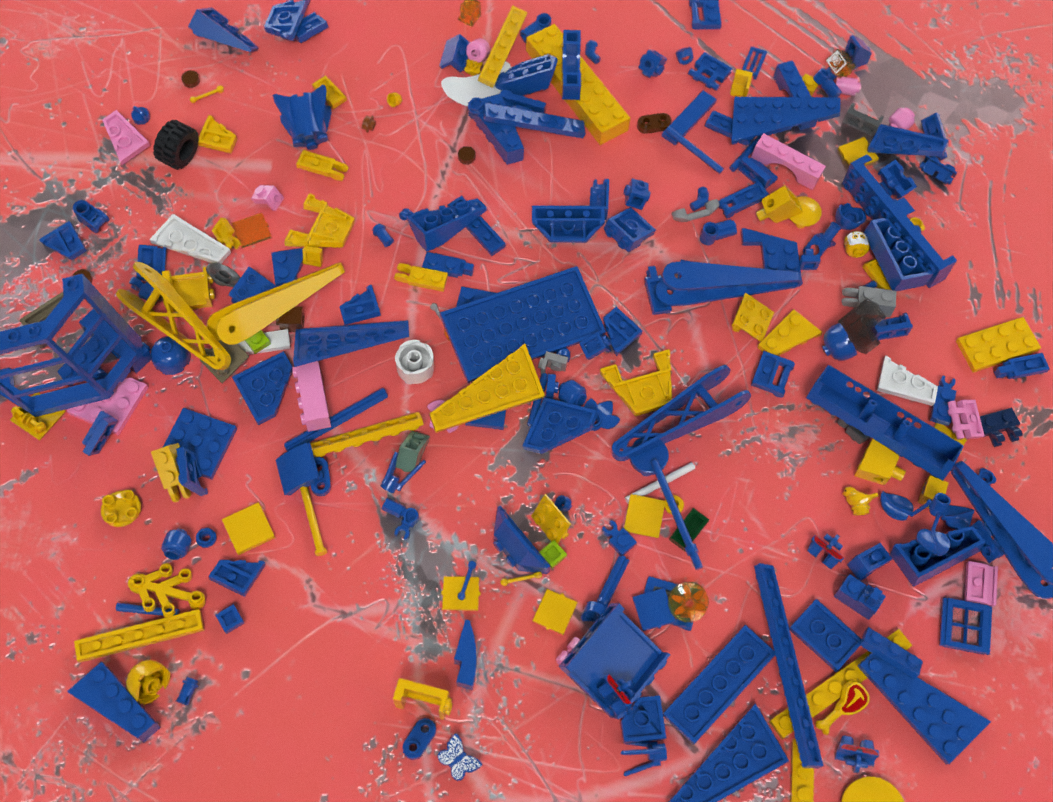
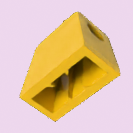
(780, 205)
(879, 464)

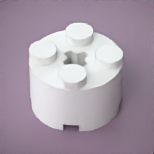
(414, 362)

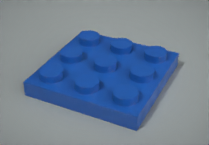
(204, 437)

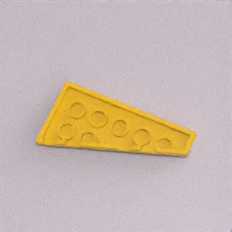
(497, 390)

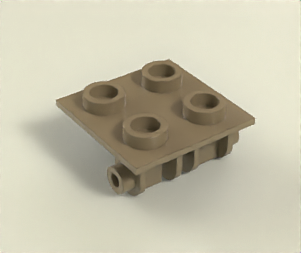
(237, 356)

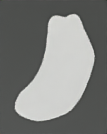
(466, 88)

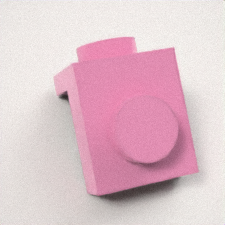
(267, 195)

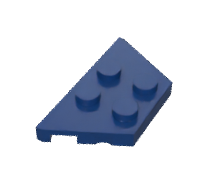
(286, 18)

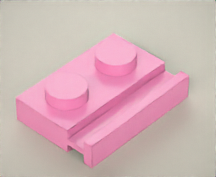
(981, 583)

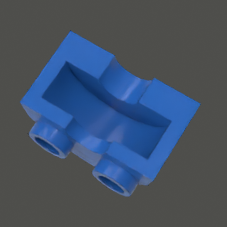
(894, 180)

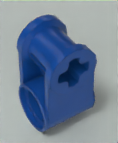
(92, 217)

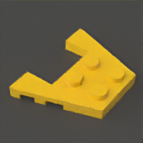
(328, 230)
(644, 392)

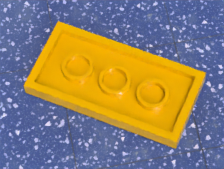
(998, 344)

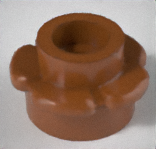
(368, 123)

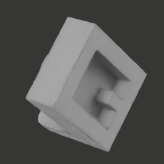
(554, 361)

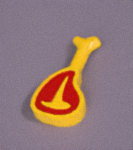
(853, 700)

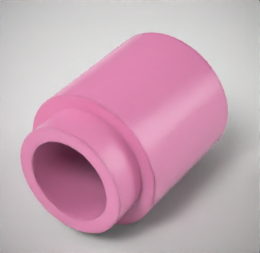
(848, 85)

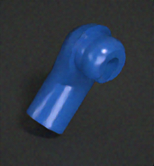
(590, 51)
(703, 197)

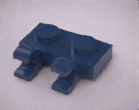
(1001, 421)

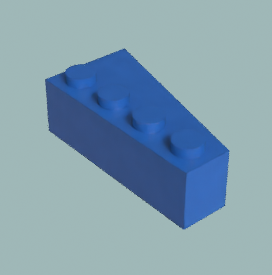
(895, 256)

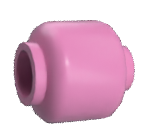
(478, 50)
(902, 118)

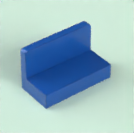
(455, 53)
(757, 172)

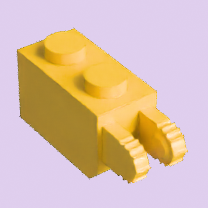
(169, 470)

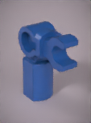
(826, 79)
(409, 515)

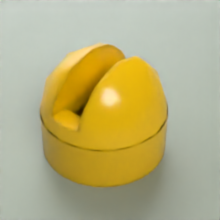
(394, 99)

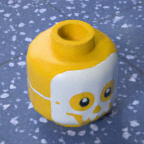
(856, 244)

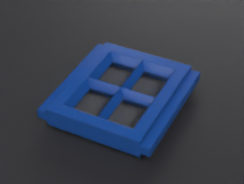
(965, 626)

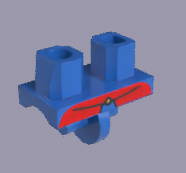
(833, 557)
(622, 702)
(855, 755)

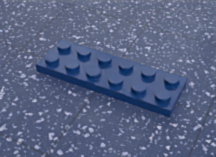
(719, 684)

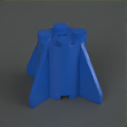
(305, 117)

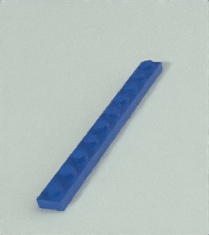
(788, 667)

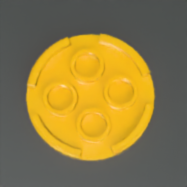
(871, 790)

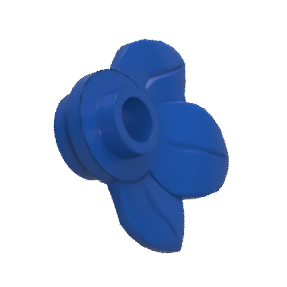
(605, 418)

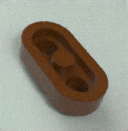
(654, 123)

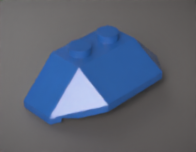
(528, 75)
(568, 223)
(517, 546)

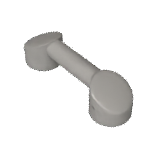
(681, 215)

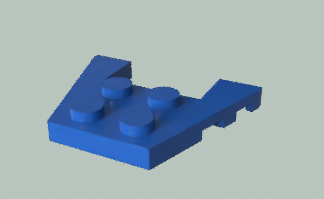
(776, 251)

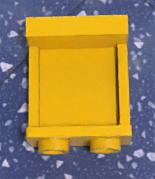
(193, 288)
(422, 693)

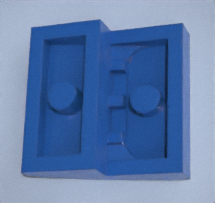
(297, 468)

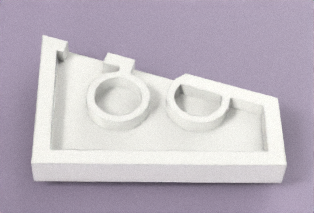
(899, 382)

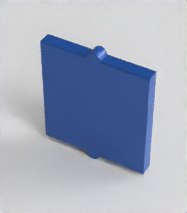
(653, 609)

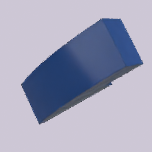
(466, 658)

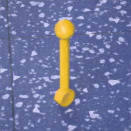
(220, 89)
(504, 581)

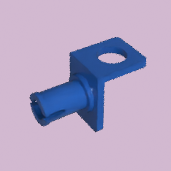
(824, 240)

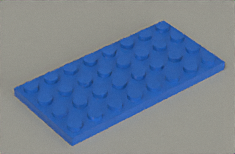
(540, 313)

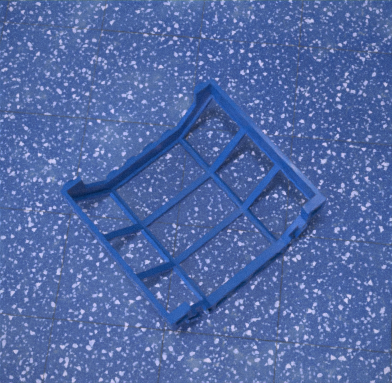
(75, 291)

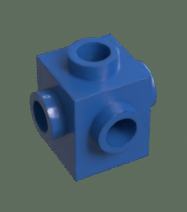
(652, 63)
(636, 193)

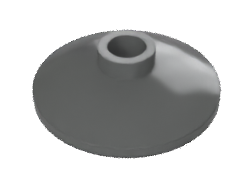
(222, 274)

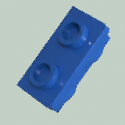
(99, 433)

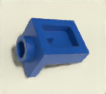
(595, 345)

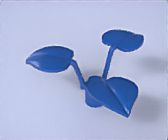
(930, 540)

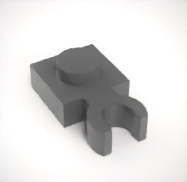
(854, 433)

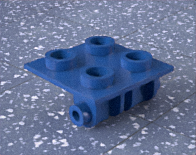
(248, 285)

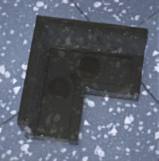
(859, 325)

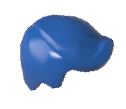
(849, 217)

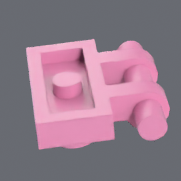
(970, 419)

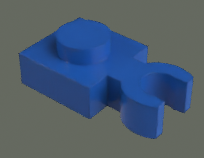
(620, 540)

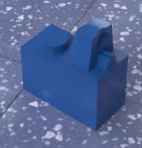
(860, 596)

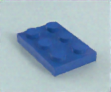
(826, 635)

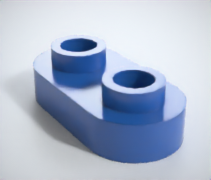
(324, 478)
(419, 738)

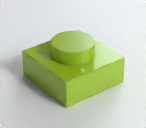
(258, 342)
(553, 554)

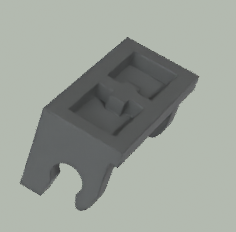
(862, 121)

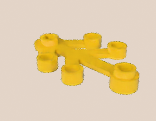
(164, 588)

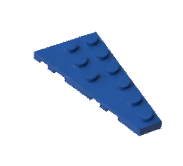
(777, 114)
(934, 715)

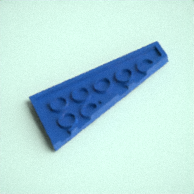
(328, 342)
(739, 760)

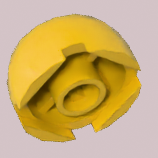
(146, 680)

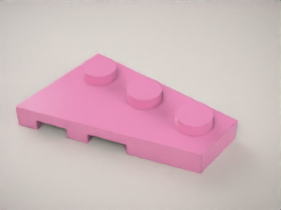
(124, 137)

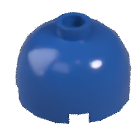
(838, 344)
(169, 356)

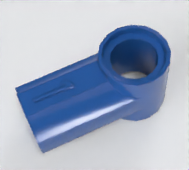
(542, 21)
(717, 231)

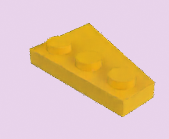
(788, 334)

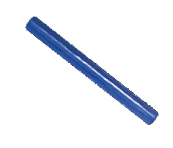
(339, 418)

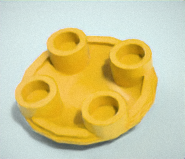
(811, 213)
(120, 508)

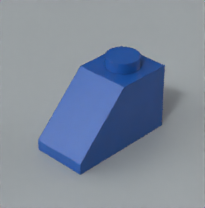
(858, 51)

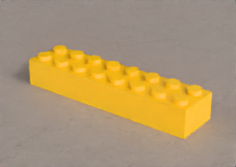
(596, 106)

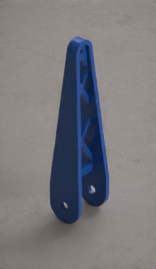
(718, 282)
(701, 418)
(1022, 543)

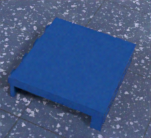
(617, 649)

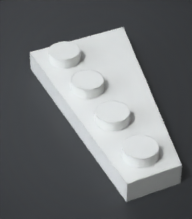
(186, 239)

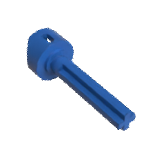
(594, 609)

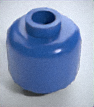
(572, 393)
(176, 544)

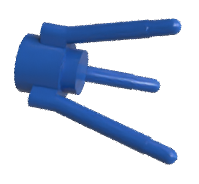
(391, 481)
(654, 751)

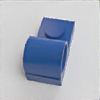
(869, 561)

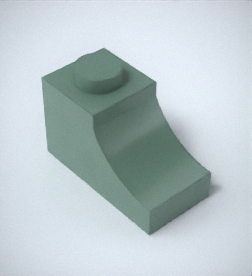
(411, 451)

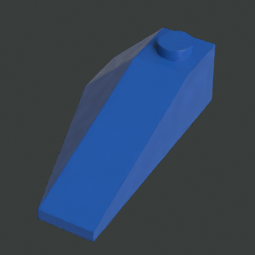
(215, 26)
(440, 225)

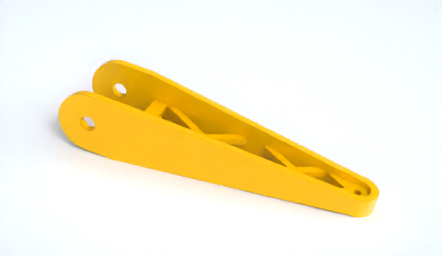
(162, 287)
(253, 314)

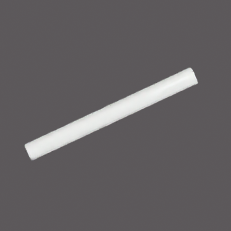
(669, 478)

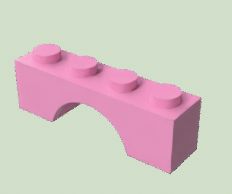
(805, 168)

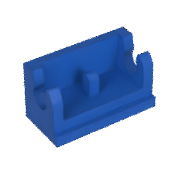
(600, 195)
(893, 327)

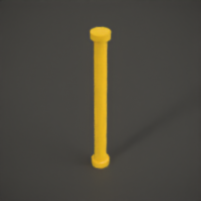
(320, 550)

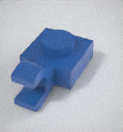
(144, 289)

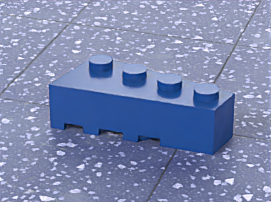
(501, 136)
(922, 565)
(110, 698)

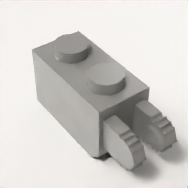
(884, 298)

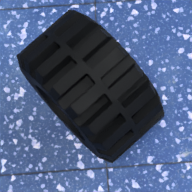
(175, 144)

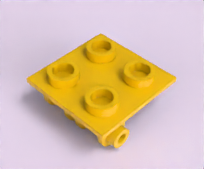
(752, 318)
(34, 425)
(551, 520)

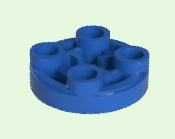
(642, 462)

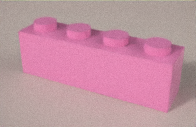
(312, 396)

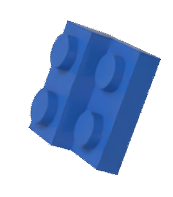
(628, 229)

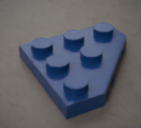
(265, 386)
(557, 424)

